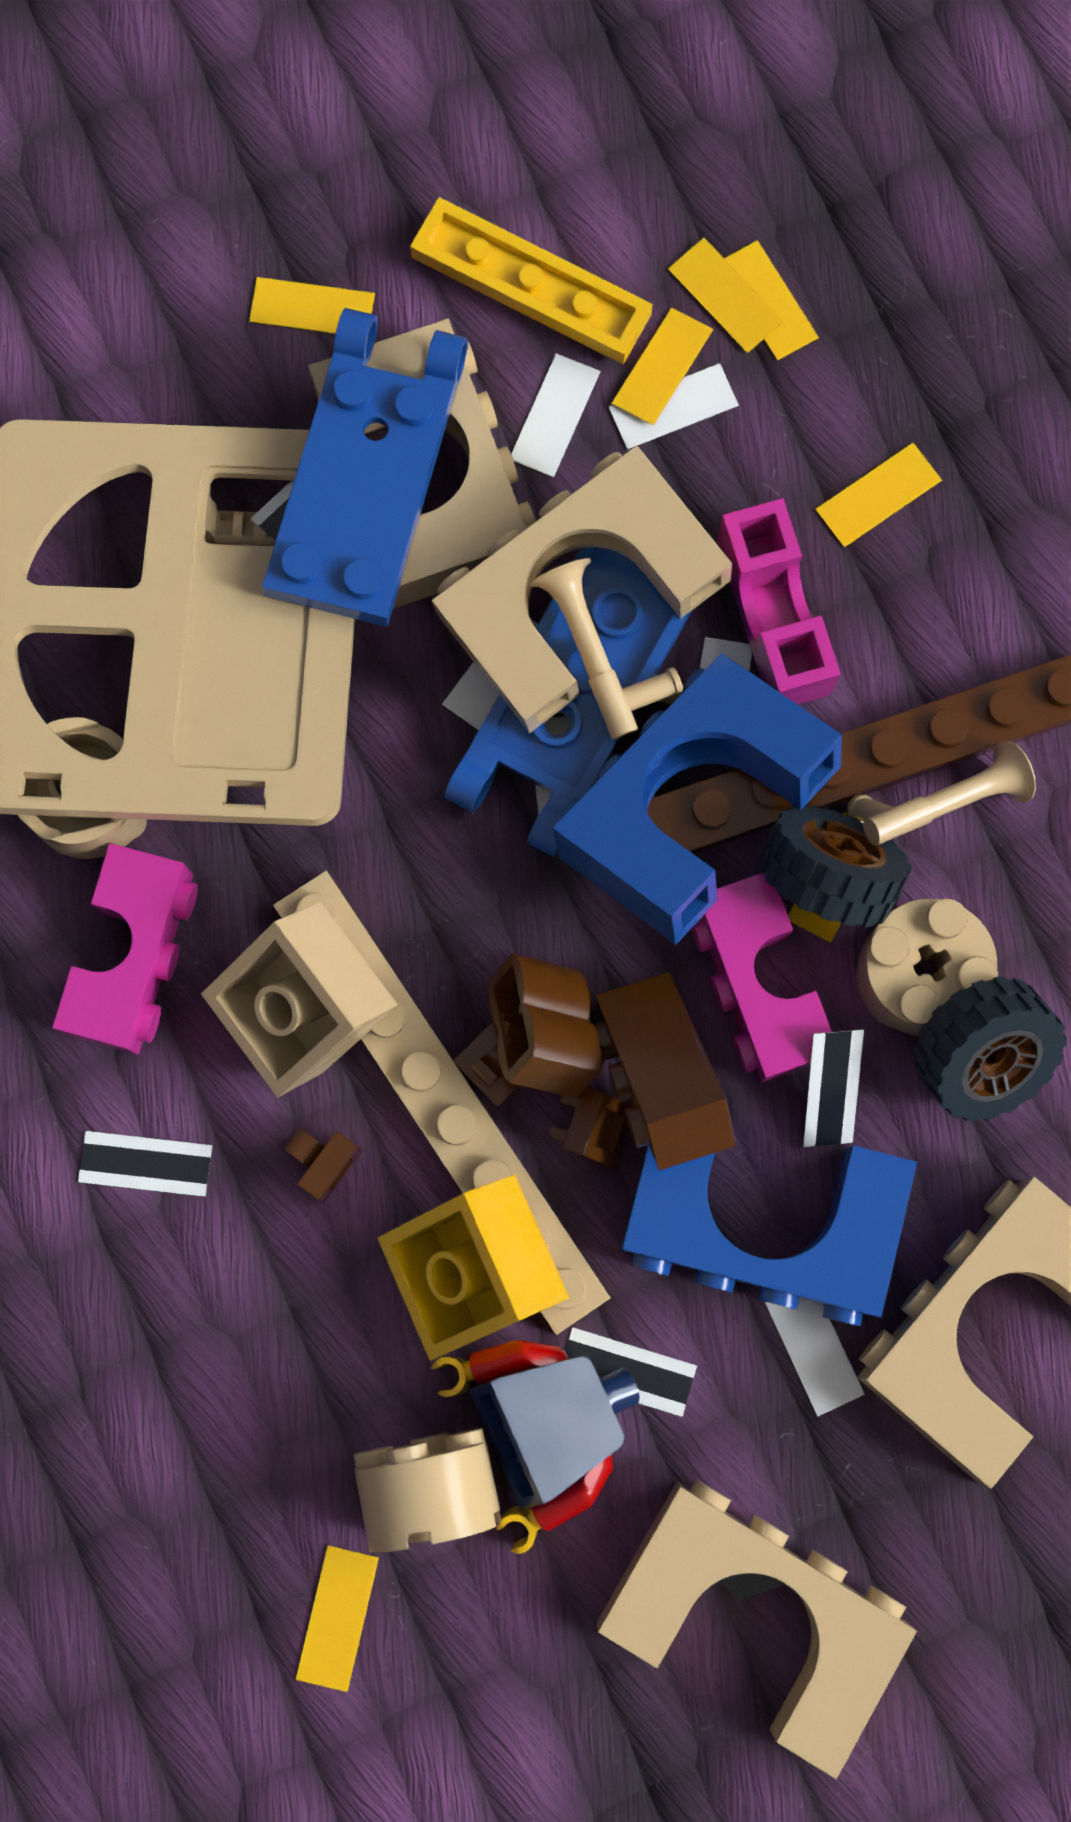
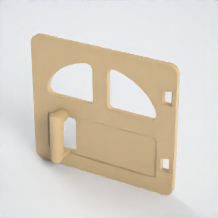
(219, 673)

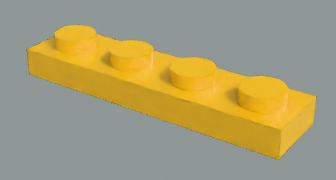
(531, 280)

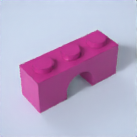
(765, 578)
(118, 1004)
(773, 1030)

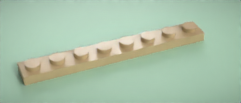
(448, 1106)

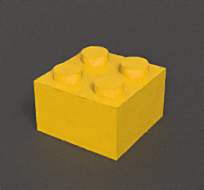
(472, 1266)

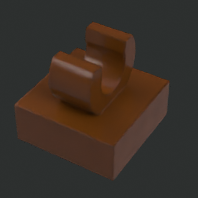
(482, 1067)
(596, 1127)
(325, 1163)

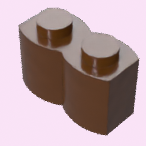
(544, 1026)

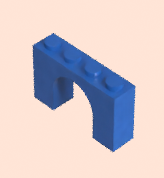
(718, 719)
(842, 1268)

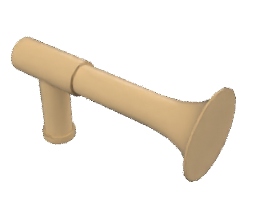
(615, 703)
(1007, 774)

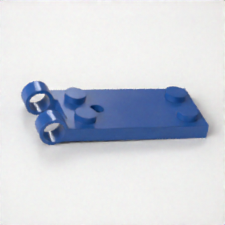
(357, 496)
(636, 636)

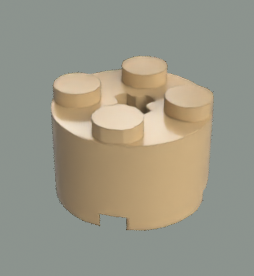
(81, 835)
(924, 931)
(427, 1490)

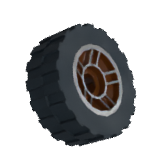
(832, 867)
(989, 1048)

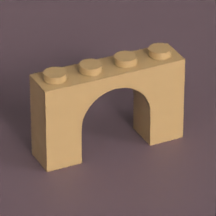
(484, 505)
(619, 509)
(920, 1364)
(853, 1636)

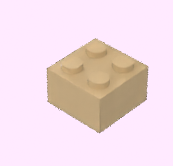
(298, 998)

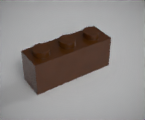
(662, 1073)

